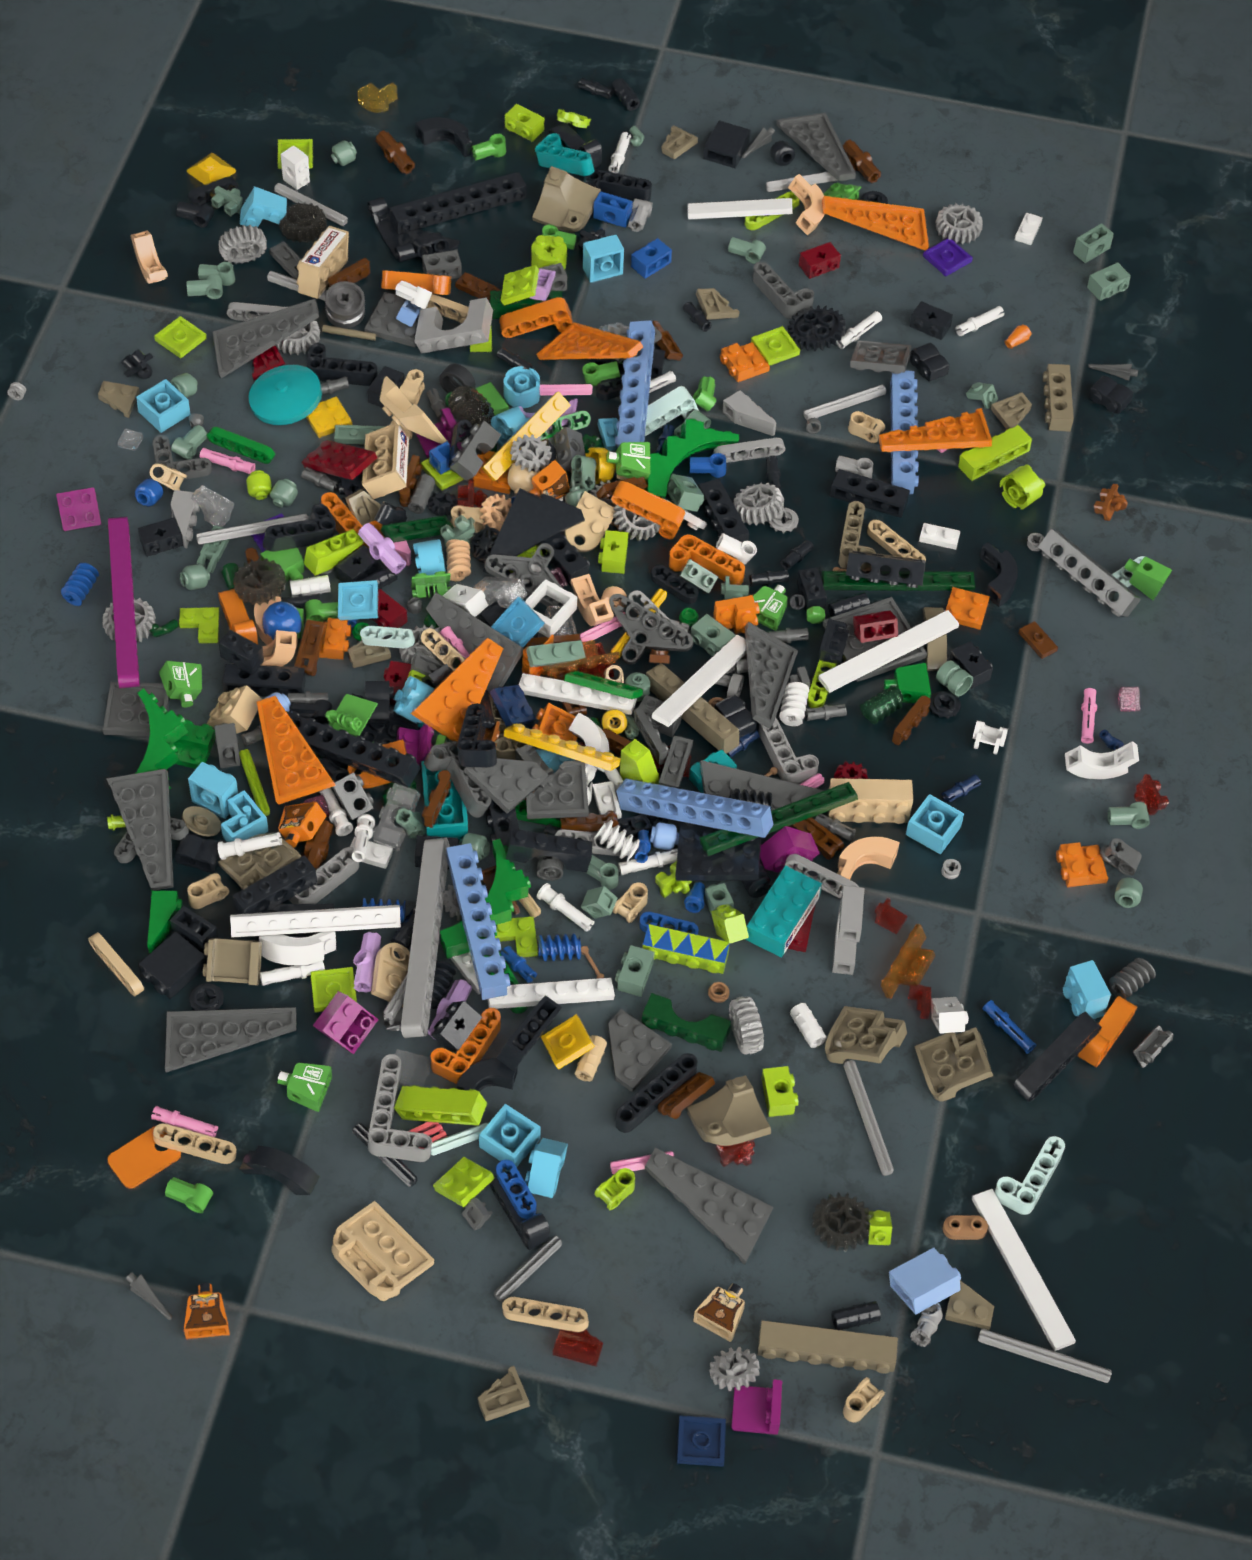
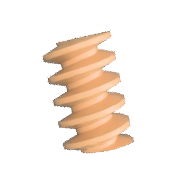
(458, 559)

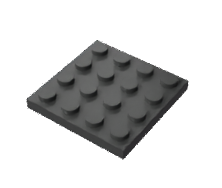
(855, 647)

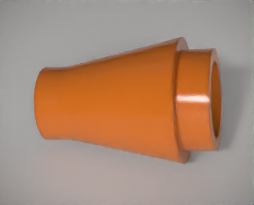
(1018, 336)

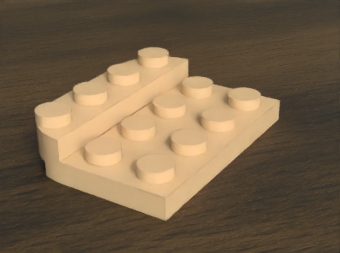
(379, 1252)

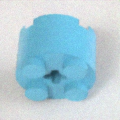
(521, 387)
(508, 423)
(429, 557)
(411, 697)

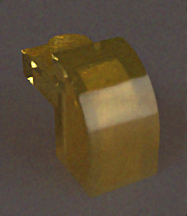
(377, 100)

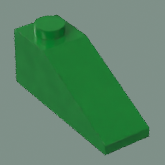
(163, 907)

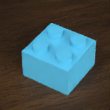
(603, 258)
(163, 405)
(212, 789)
(934, 824)
(1086, 990)
(509, 1136)

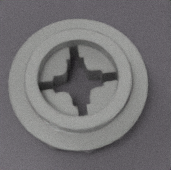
(791, 521)

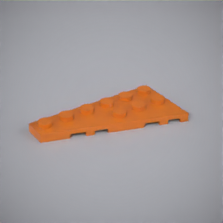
(589, 343)
(943, 433)
(465, 686)
(291, 761)

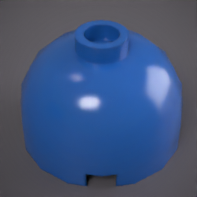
(281, 617)

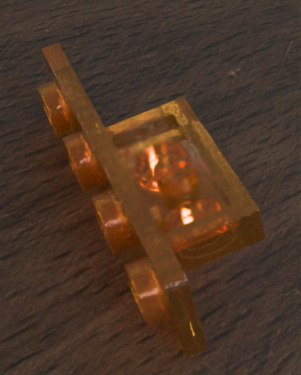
(591, 660)
(910, 963)

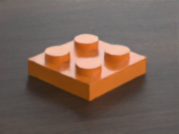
(968, 607)

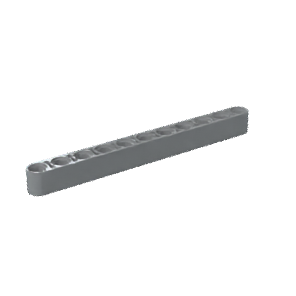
(425, 939)

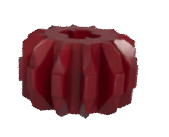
(850, 771)

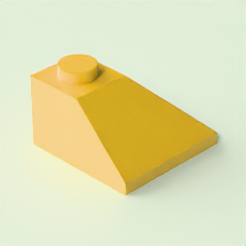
(211, 169)

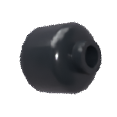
(782, 153)

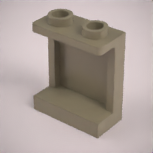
(233, 961)

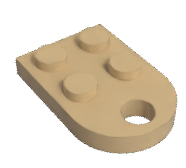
(597, 520)
(389, 970)

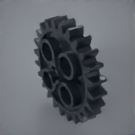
(817, 328)

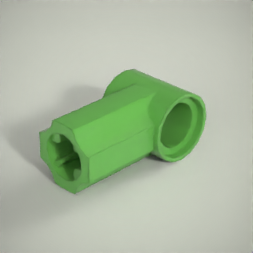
(495, 146)
(569, 239)
(596, 373)
(704, 395)
(320, 611)
(193, 1196)

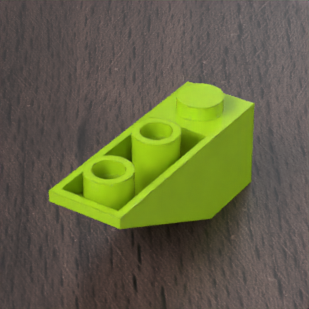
(328, 553)

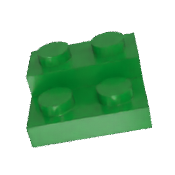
(195, 745)

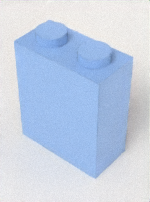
(925, 1280)

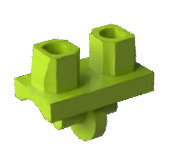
(669, 884)

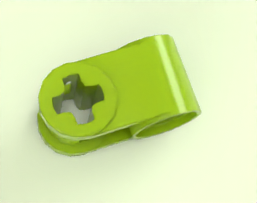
(613, 1191)

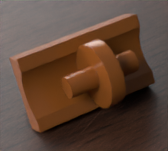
(1112, 502)

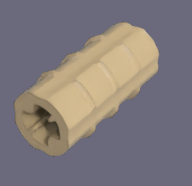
(590, 1060)

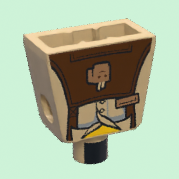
(721, 1311)

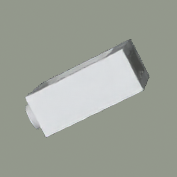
(554, 591)

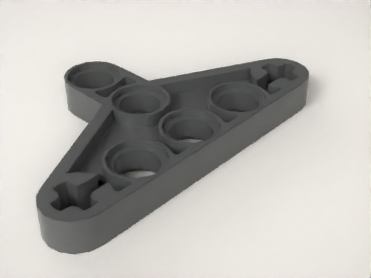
(523, 570)
(654, 635)

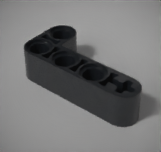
(572, 140)
(620, 185)
(328, 368)
(301, 533)
(471, 747)
(533, 1230)

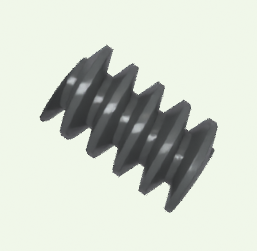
(1131, 978)

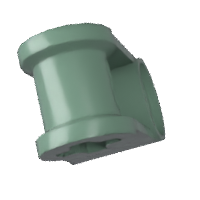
(583, 472)

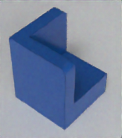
(440, 457)

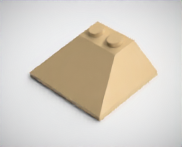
(407, 414)

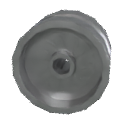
(345, 304)

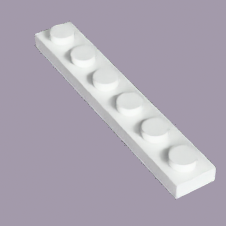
(573, 693)
(560, 992)

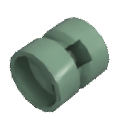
(954, 678)

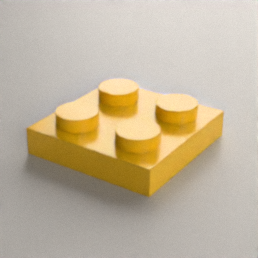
(327, 415)
(567, 1041)

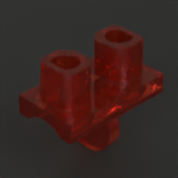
(467, 491)
(1149, 794)
(738, 1153)

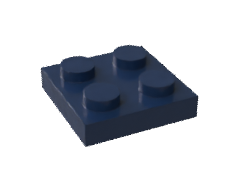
(512, 705)
(701, 1441)

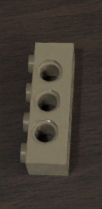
(1058, 397)

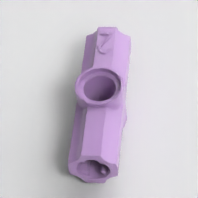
(382, 548)
(365, 962)
(459, 992)

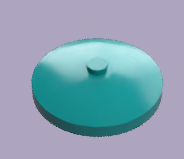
(285, 394)

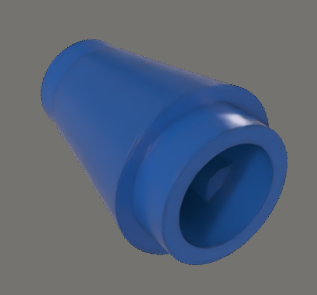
(695, 899)

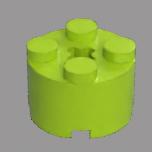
(549, 251)
(1022, 487)

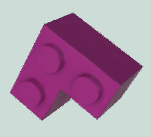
(785, 843)

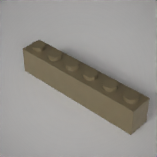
(699, 715)
(827, 1346)

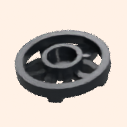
(486, 543)

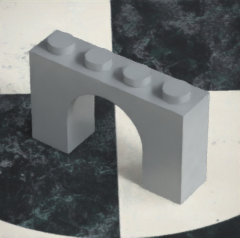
(472, 331)
(848, 929)

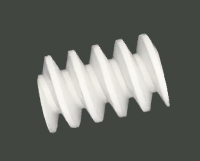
(794, 703)
(617, 840)

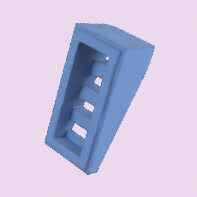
(408, 313)

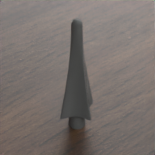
(763, 138)
(1123, 370)
(142, 1289)

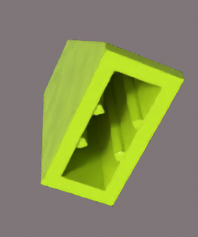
(638, 763)

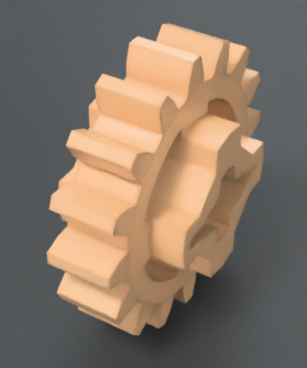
(496, 515)

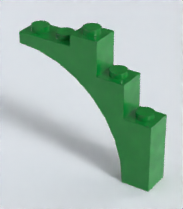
(675, 450)
(164, 731)
(507, 887)

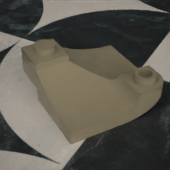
(565, 201)
(258, 863)
(863, 1036)
(953, 1062)
(730, 1115)

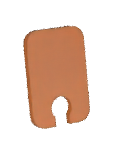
(140, 1160)

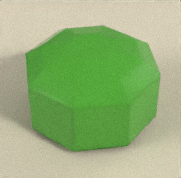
(815, 615)

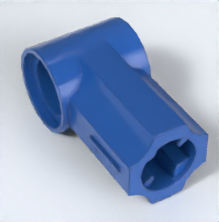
(714, 465)

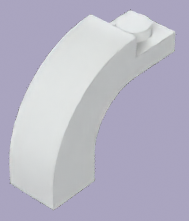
(592, 736)
(1101, 765)
(297, 951)

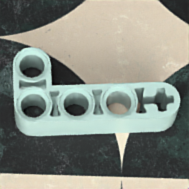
(669, 407)
(1036, 1174)

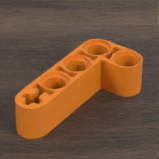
(434, 283)
(536, 317)
(650, 507)
(343, 517)
(708, 557)
(236, 615)
(1112, 1026)
(471, 1045)

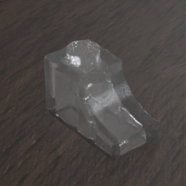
(214, 506)

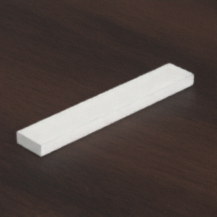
(740, 208)

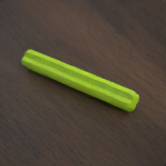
(254, 781)

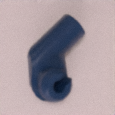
(1110, 741)

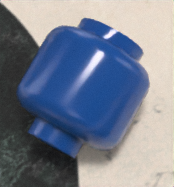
(148, 492)

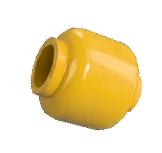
(621, 719)

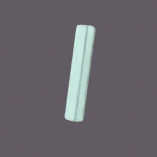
(457, 1139)

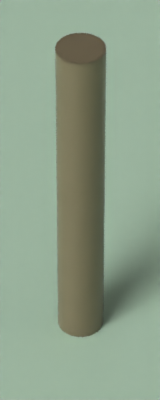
(349, 332)

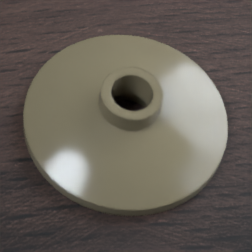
(201, 821)

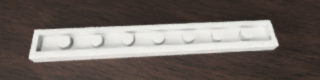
(888, 651)
(701, 681)
(315, 921)
(1023, 1270)

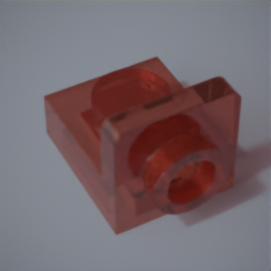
(889, 917)
(923, 997)

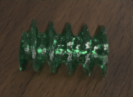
(882, 704)

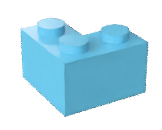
(261, 206)
(246, 819)
(546, 1163)

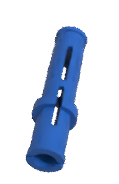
(992, 1009)

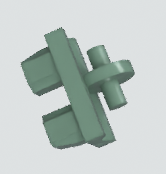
(229, 199)
(463, 531)
(698, 576)

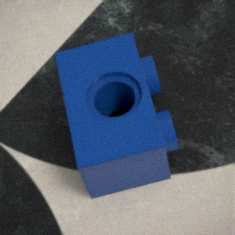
(612, 209)
(651, 258)

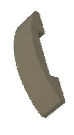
(938, 647)

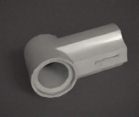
(640, 211)
(862, 467)

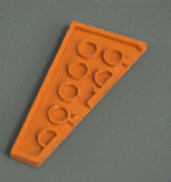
(890, 220)

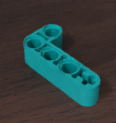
(552, 153)

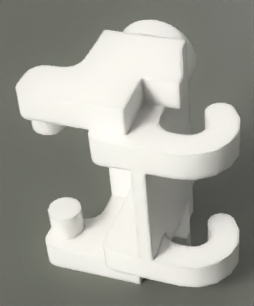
(989, 735)

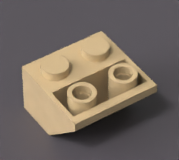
(235, 707)

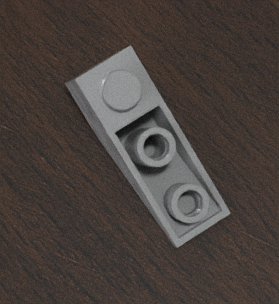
(745, 412)
(185, 513)

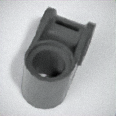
(1123, 856)

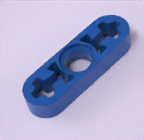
(655, 918)
(516, 1179)

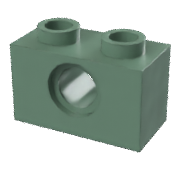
(1093, 243)
(1109, 281)
(685, 492)
(710, 634)
(630, 981)

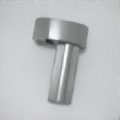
(733, 683)

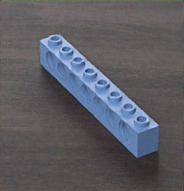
(636, 385)
(902, 417)
(695, 807)
(489, 985)

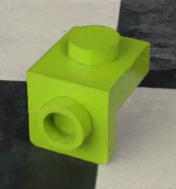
(880, 1228)

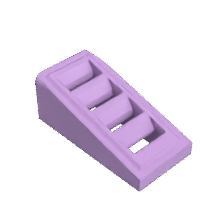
(544, 284)

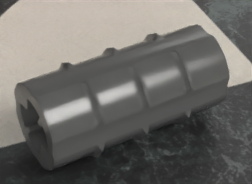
(421, 494)

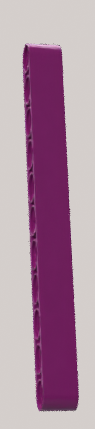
(123, 603)

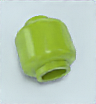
(259, 485)

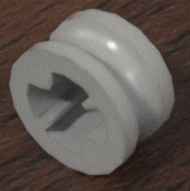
(16, 391)
(1032, 545)
(951, 874)

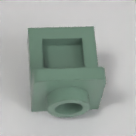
(983, 392)
(733, 591)

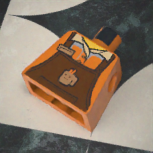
(551, 481)
(301, 822)
(205, 1314)

